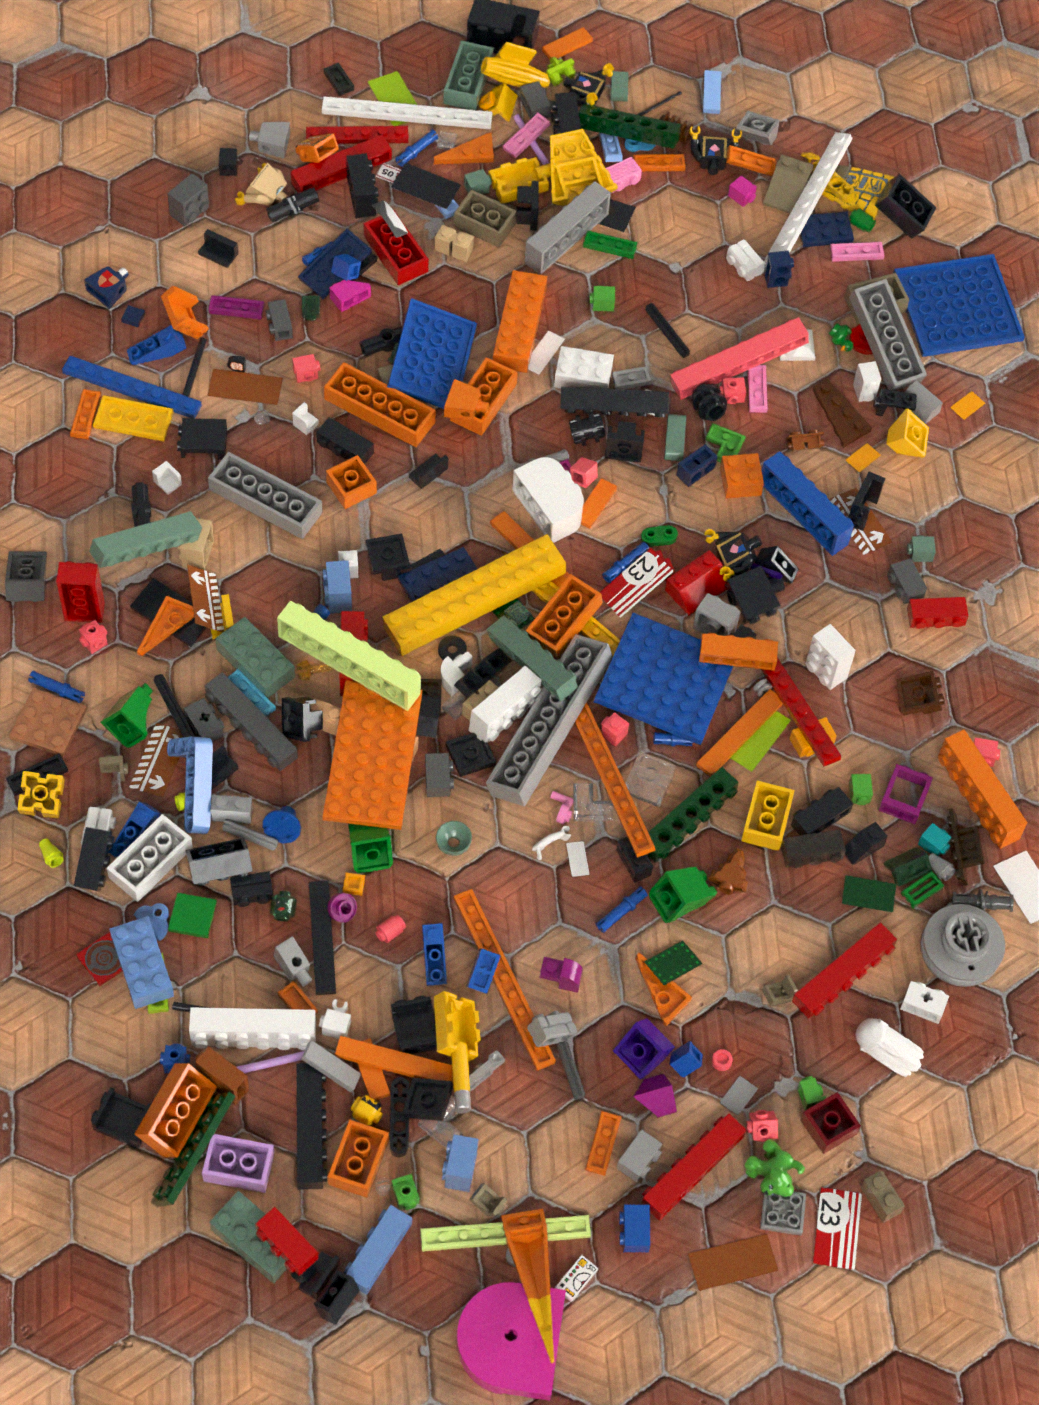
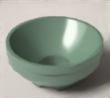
(455, 830)

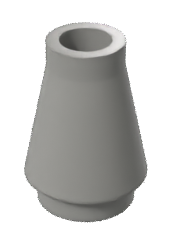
(941, 867)

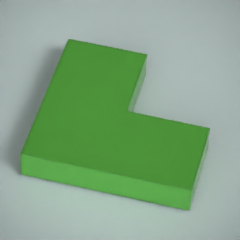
(728, 440)

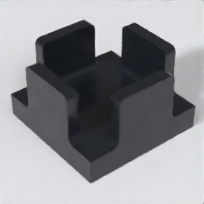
(530, 195)
(625, 443)
(387, 556)
(299, 720)

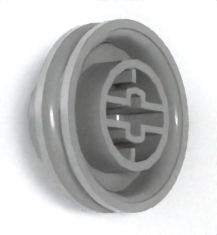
(962, 940)

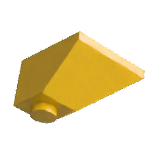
(908, 435)

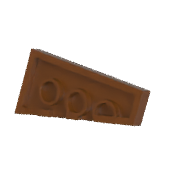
(844, 417)

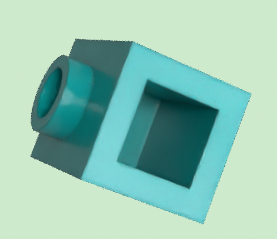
(935, 840)

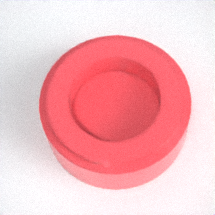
(722, 1060)

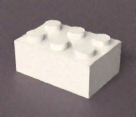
(583, 369)
(830, 657)

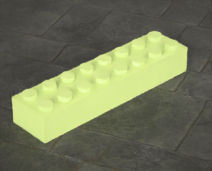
(349, 655)

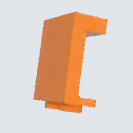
(179, 310)

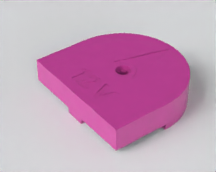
(502, 1365)

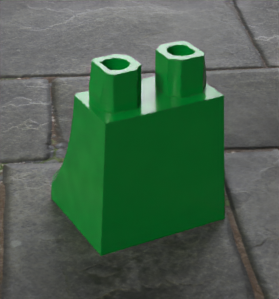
(128, 716)
(370, 848)
(681, 893)

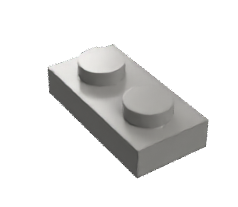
(631, 378)

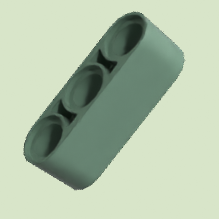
(675, 437)

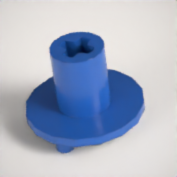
(282, 825)

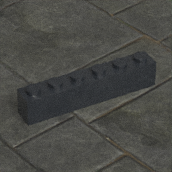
(615, 400)
(309, 1128)

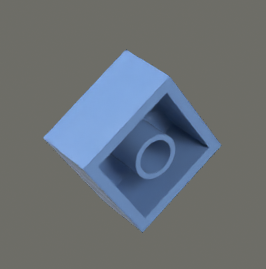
(337, 586)
(461, 1163)

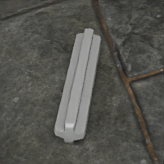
(250, 835)

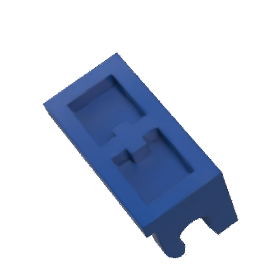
(483, 970)

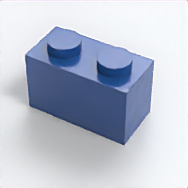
(635, 1228)

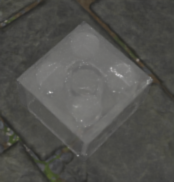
(650, 779)

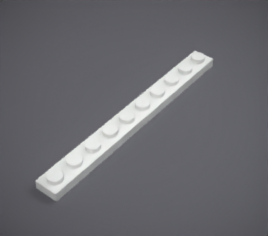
(407, 112)
(811, 193)

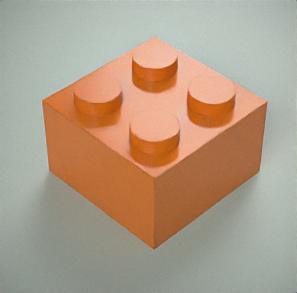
(741, 475)
(351, 482)

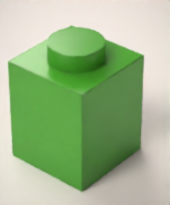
(603, 298)
(860, 789)

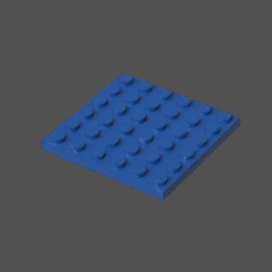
(959, 305)
(662, 681)

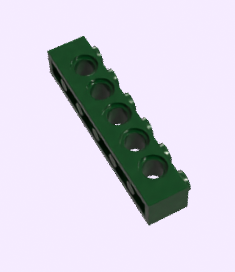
(629, 126)
(720, 781)

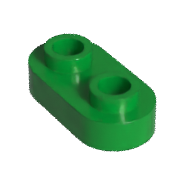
(659, 536)

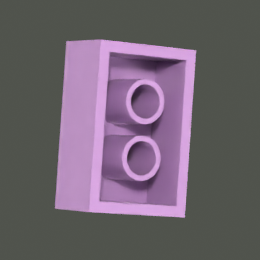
(238, 1163)

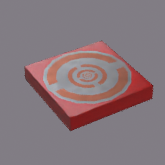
(100, 960)

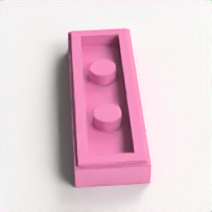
(526, 135)
(857, 251)
(757, 389)

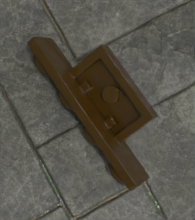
(967, 846)

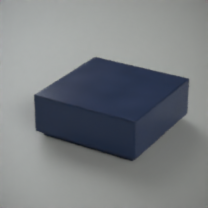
(133, 316)

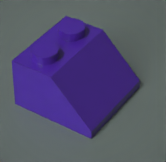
(643, 1048)

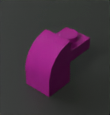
(565, 972)

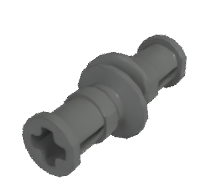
(985, 901)

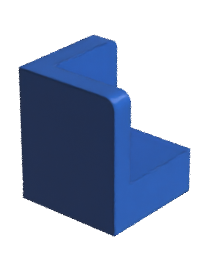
(346, 267)
(686, 1059)

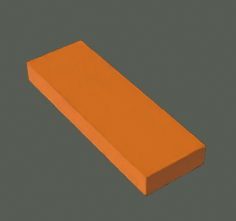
(567, 43)
(751, 160)
(660, 162)
(85, 414)
(596, 502)
(374, 1080)
(603, 1143)

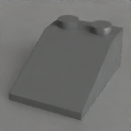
(26, 576)

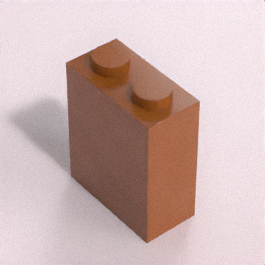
(222, 1074)

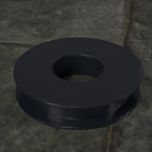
(451, 641)

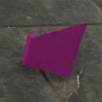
(657, 1095)

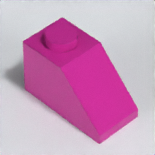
(349, 293)

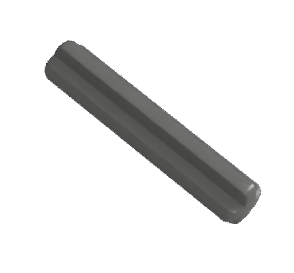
(571, 1070)

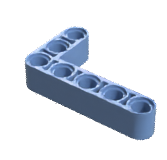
(197, 782)

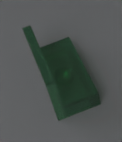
(909, 866)

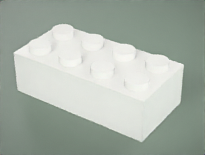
(505, 705)
(149, 858)

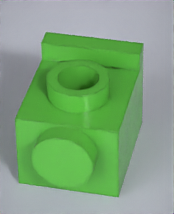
(810, 1092)
(401, 1184)

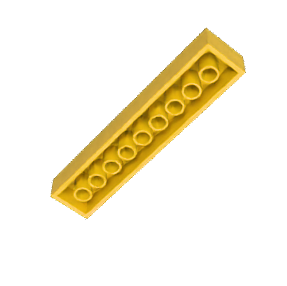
(474, 595)

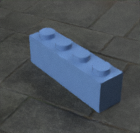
(379, 1248)

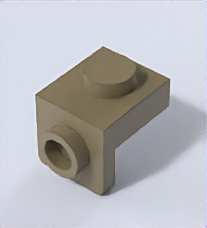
(113, 764)
(780, 992)
(488, 1201)

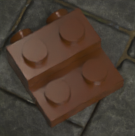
(920, 693)

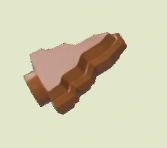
(730, 874)

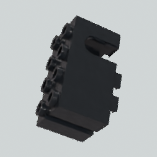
(497, 23)

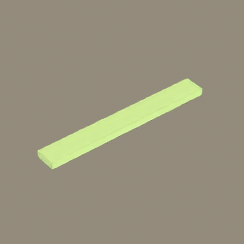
(493, 1233)

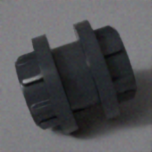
(709, 402)
(587, 428)

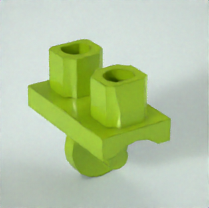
(557, 68)

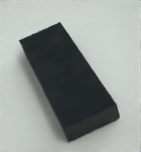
(52, 765)

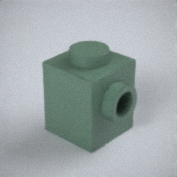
(477, 181)
(921, 548)

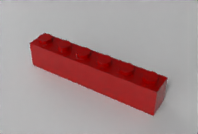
(334, 166)
(844, 971)
(694, 1166)

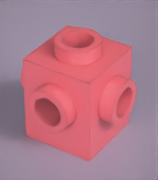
(733, 390)
(93, 636)
(762, 1125)

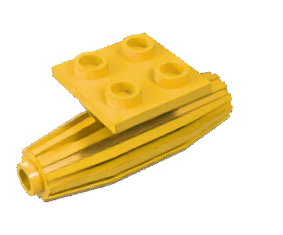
(512, 67)

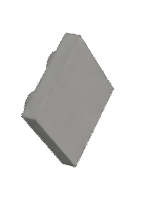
(783, 1213)

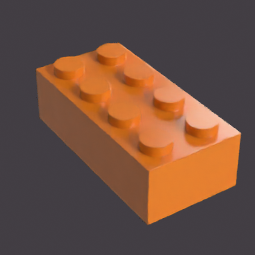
(496, 385)
(564, 615)
(175, 1110)

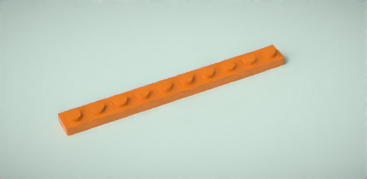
(613, 783)
(503, 977)

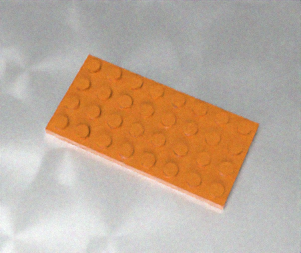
(371, 760)

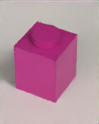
(742, 191)

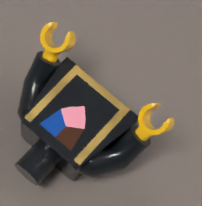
(590, 85)
(711, 151)
(735, 550)

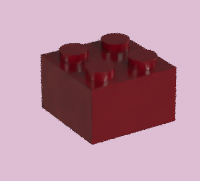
(830, 1122)

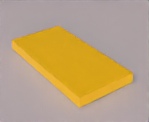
(133, 418)

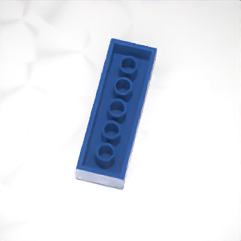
(806, 503)

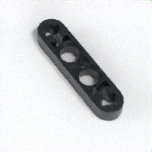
(398, 1117)

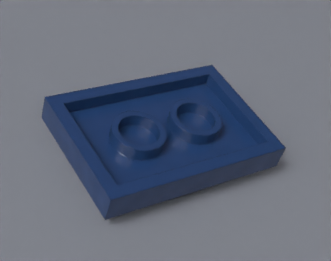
(827, 230)

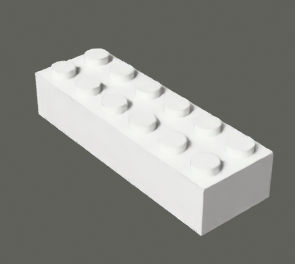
(252, 1028)

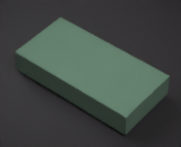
(619, 86)

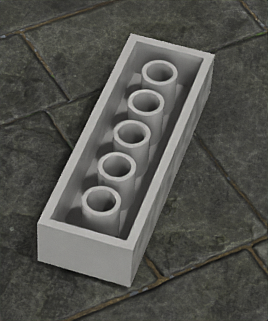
(567, 227)
(887, 335)
(265, 495)

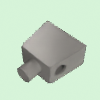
(272, 138)
(290, 954)

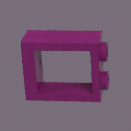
(897, 808)

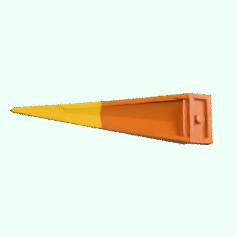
(528, 1246)

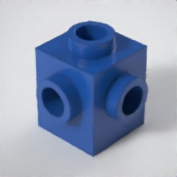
(173, 1054)

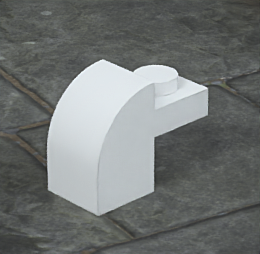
(453, 670)

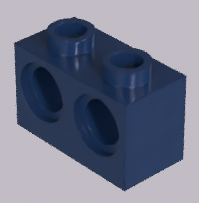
(778, 269)
(696, 465)

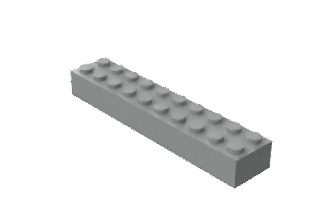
(548, 724)

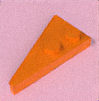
(474, 151)
(169, 618)
(668, 998)

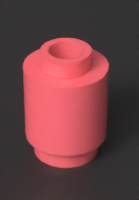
(390, 928)

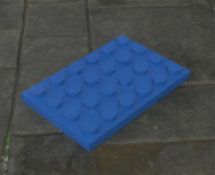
(431, 353)

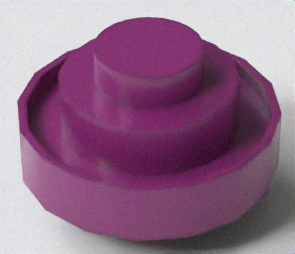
(342, 907)

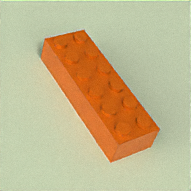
(520, 320)
(379, 404)
(982, 789)

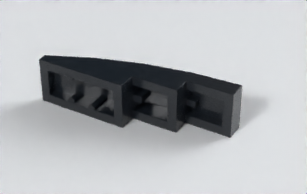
(483, 672)

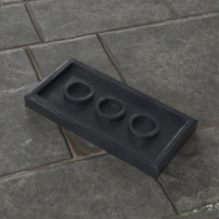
(150, 601)

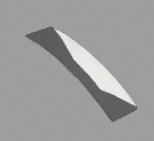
(390, 218)

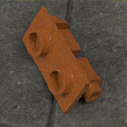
(812, 439)

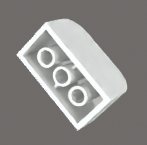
(549, 497)

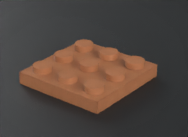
(48, 722)

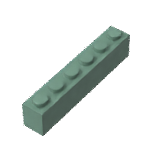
(145, 539)
(529, 653)

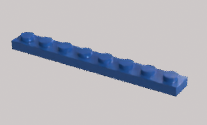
(131, 387)

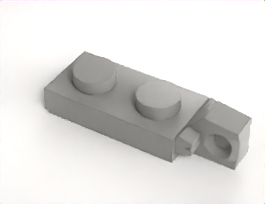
(483, 1071)

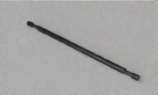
(660, 103)

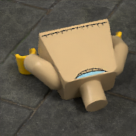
(265, 187)

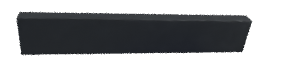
(322, 938)

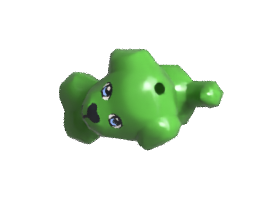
(774, 1170)

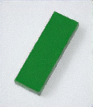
(610, 244)

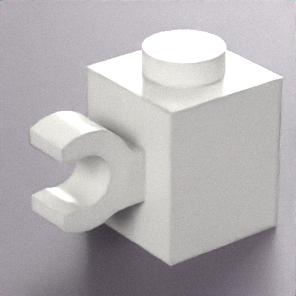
(336, 1021)

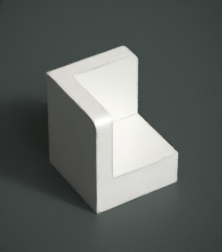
(303, 419)
(167, 477)

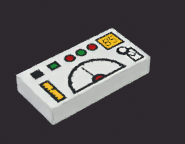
(577, 1278)

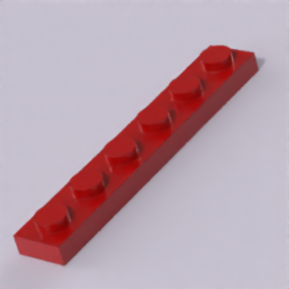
(360, 134)

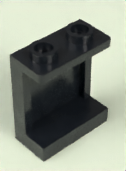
(202, 436)
(869, 491)
(753, 595)
(414, 1025)
(119, 1118)

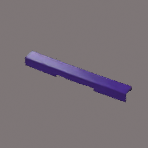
(771, 572)

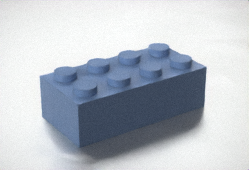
(141, 962)

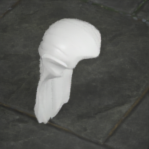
(888, 1046)

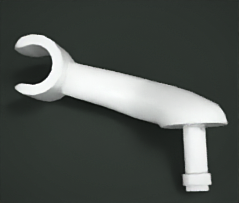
(550, 838)

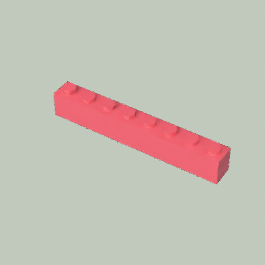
(740, 357)

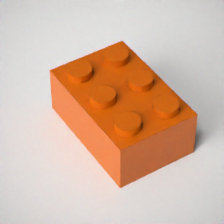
(358, 1158)

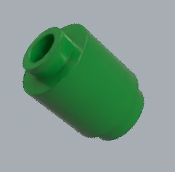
(862, 220)

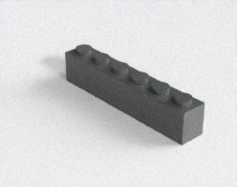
(251, 722)

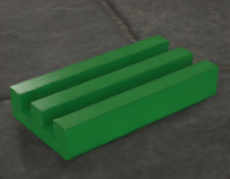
(910, 898)

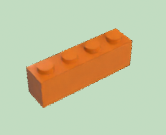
(738, 651)

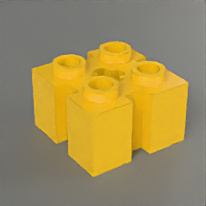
(33, 785)

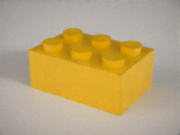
(767, 815)

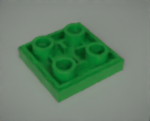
(192, 915)

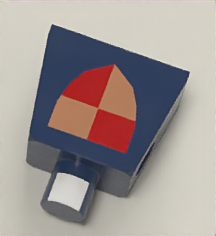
(107, 285)

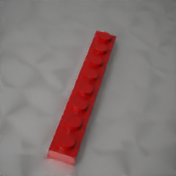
(802, 715)

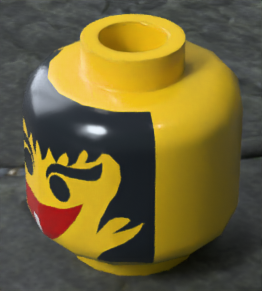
(366, 1110)

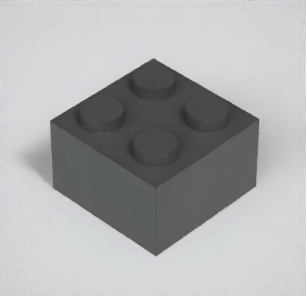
(188, 199)

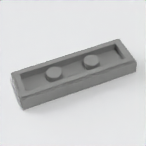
(331, 1066)

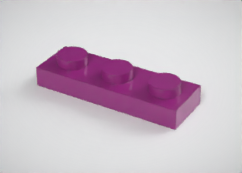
(236, 307)

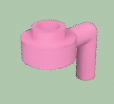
(564, 814)

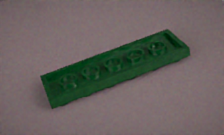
(178, 1174)

